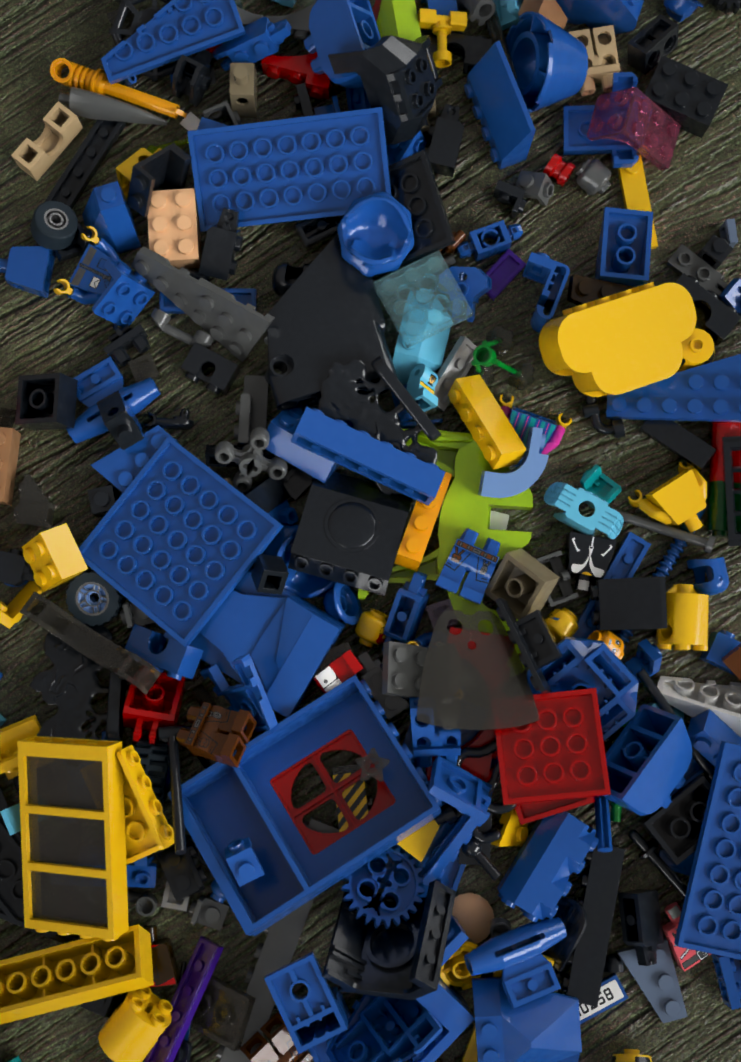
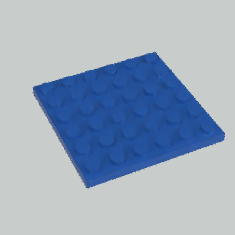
(178, 541)

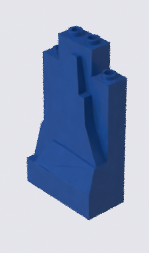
(278, 631)

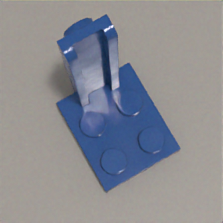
(470, 798)

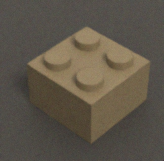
(522, 583)

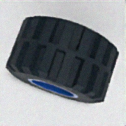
(156, 765)

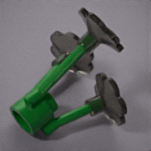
(485, 355)

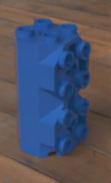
(545, 864)

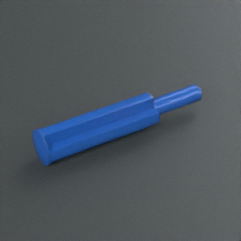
(603, 824)

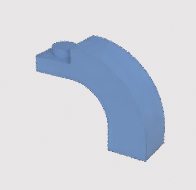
(523, 476)

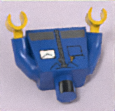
(90, 276)

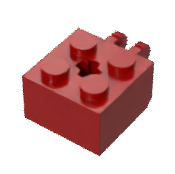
(156, 708)

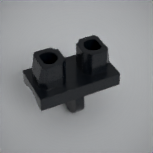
(123, 340)

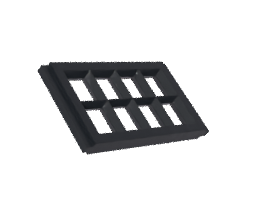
(728, 445)

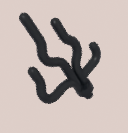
(452, 815)

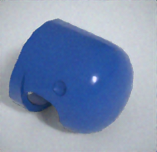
(716, 574)

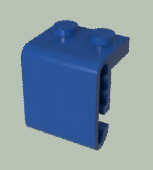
(554, 277)

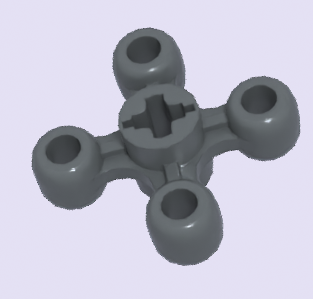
(251, 459)

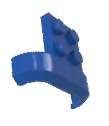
(576, 125)

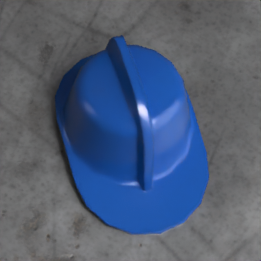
(681, 8)

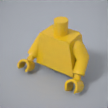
(676, 499)

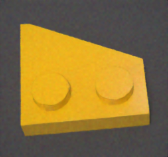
(512, 832)

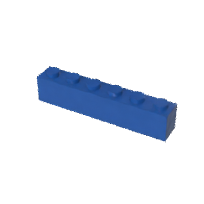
(368, 456)

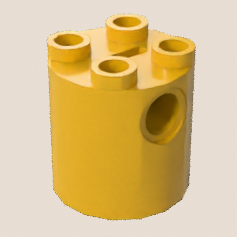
(685, 620)
(135, 1026)

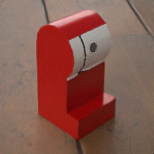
(338, 672)

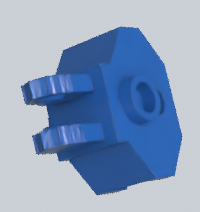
(474, 286)

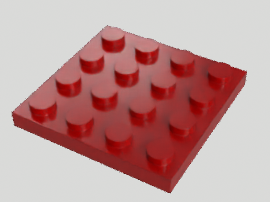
(556, 755)

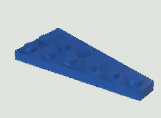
(174, 31)

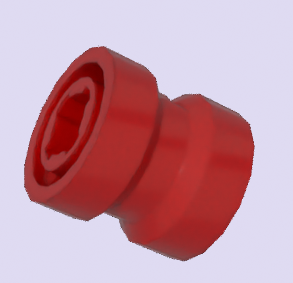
(559, 169)

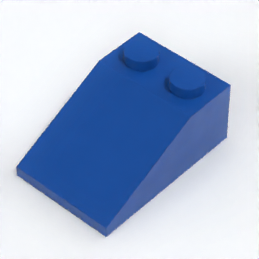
(624, 247)

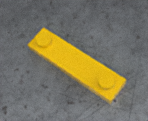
(635, 192)

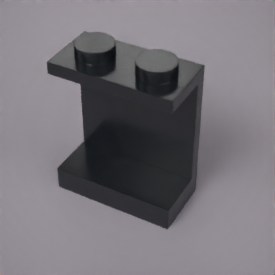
(163, 169)

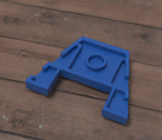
(245, 696)

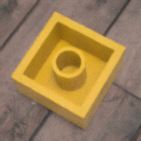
(54, 557)

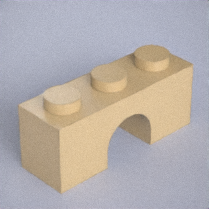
(59, 131)

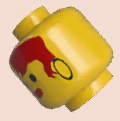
(371, 627)

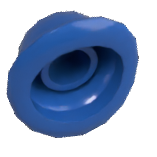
(343, 603)

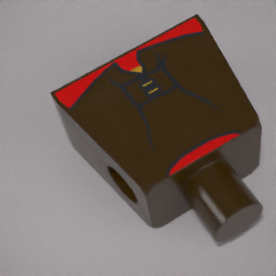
(163, 960)

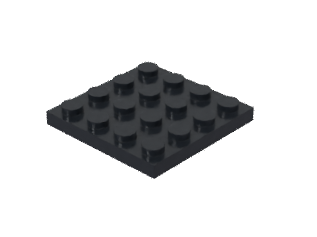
(417, 190)

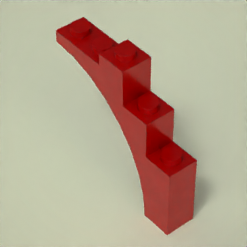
(299, 70)

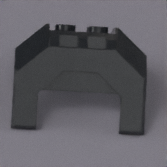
(398, 78)

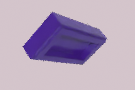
(504, 272)

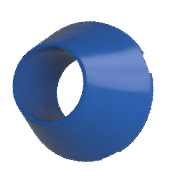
(546, 61)

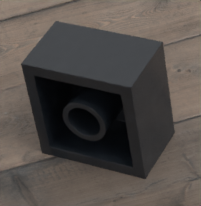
(46, 401)

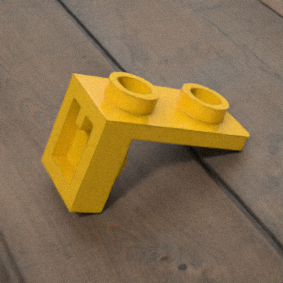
(11, 614)

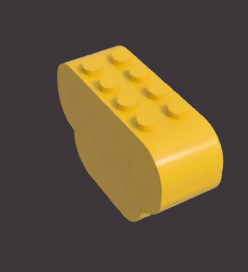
(620, 339)

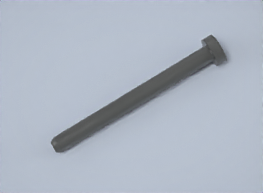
(669, 531)

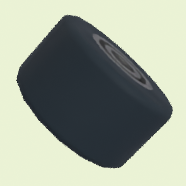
(54, 225)

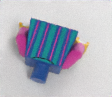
(523, 419)

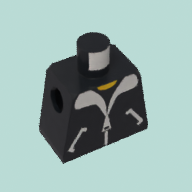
(587, 558)

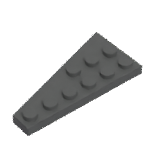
(211, 307)

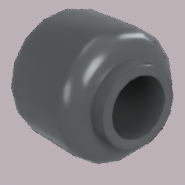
(593, 177)

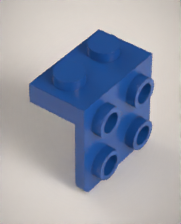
(124, 296)

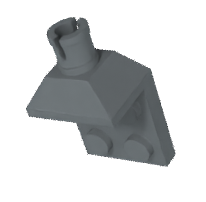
(402, 669)

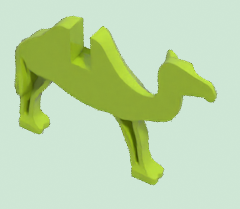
(463, 510)

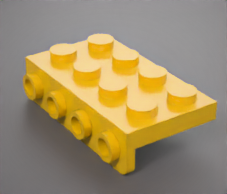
(144, 817)

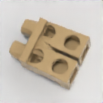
(601, 57)

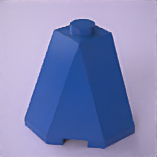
(111, 217)

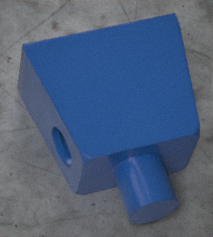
(29, 269)

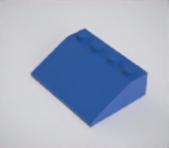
(500, 108)

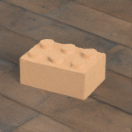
(175, 227)

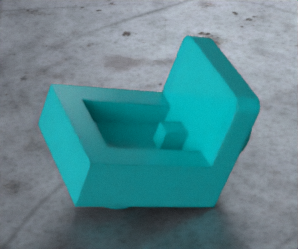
(600, 484)

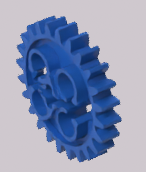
(403, 894)

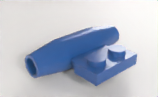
(99, 383)
(519, 956)

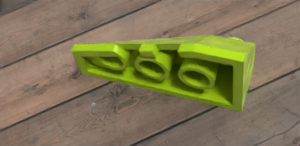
(398, 19)

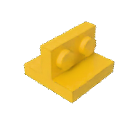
(8, 743)

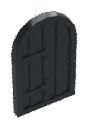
(575, 922)

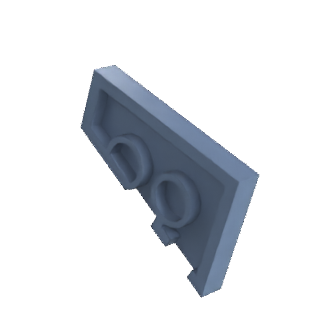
(657, 982)

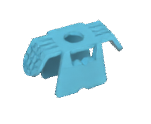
(569, 498)

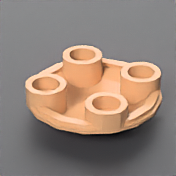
(473, 915)

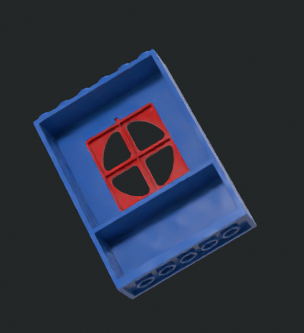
(257, 804)

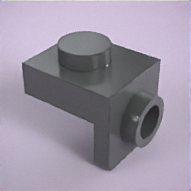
(537, 186)

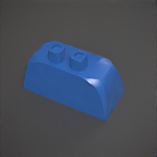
(340, 28)
(648, 761)

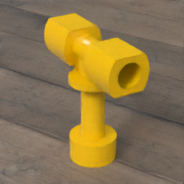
(441, 27)

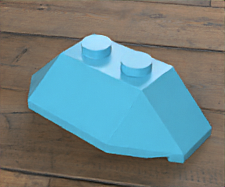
(428, 352)

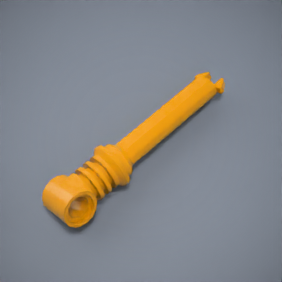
(98, 82)

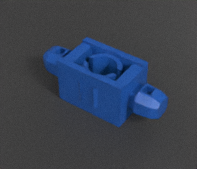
(498, 229)

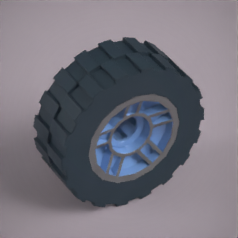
(85, 606)

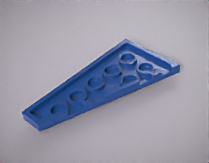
(695, 394)

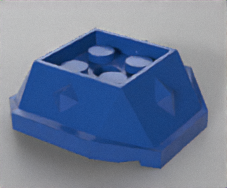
(594, 666)

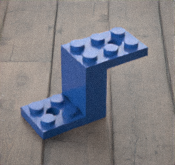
(446, 1003)
(311, 1018)

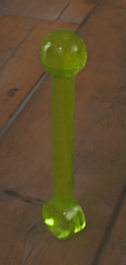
(152, 148)

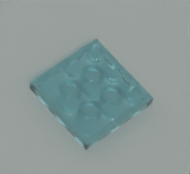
(423, 299)

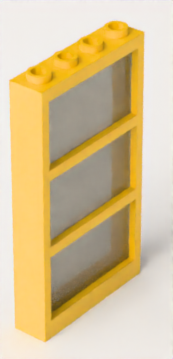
(73, 837)

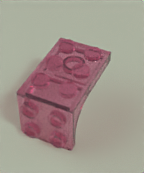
(636, 121)

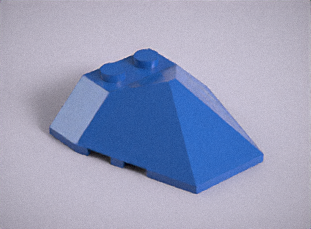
(384, 1031)
(529, 1033)

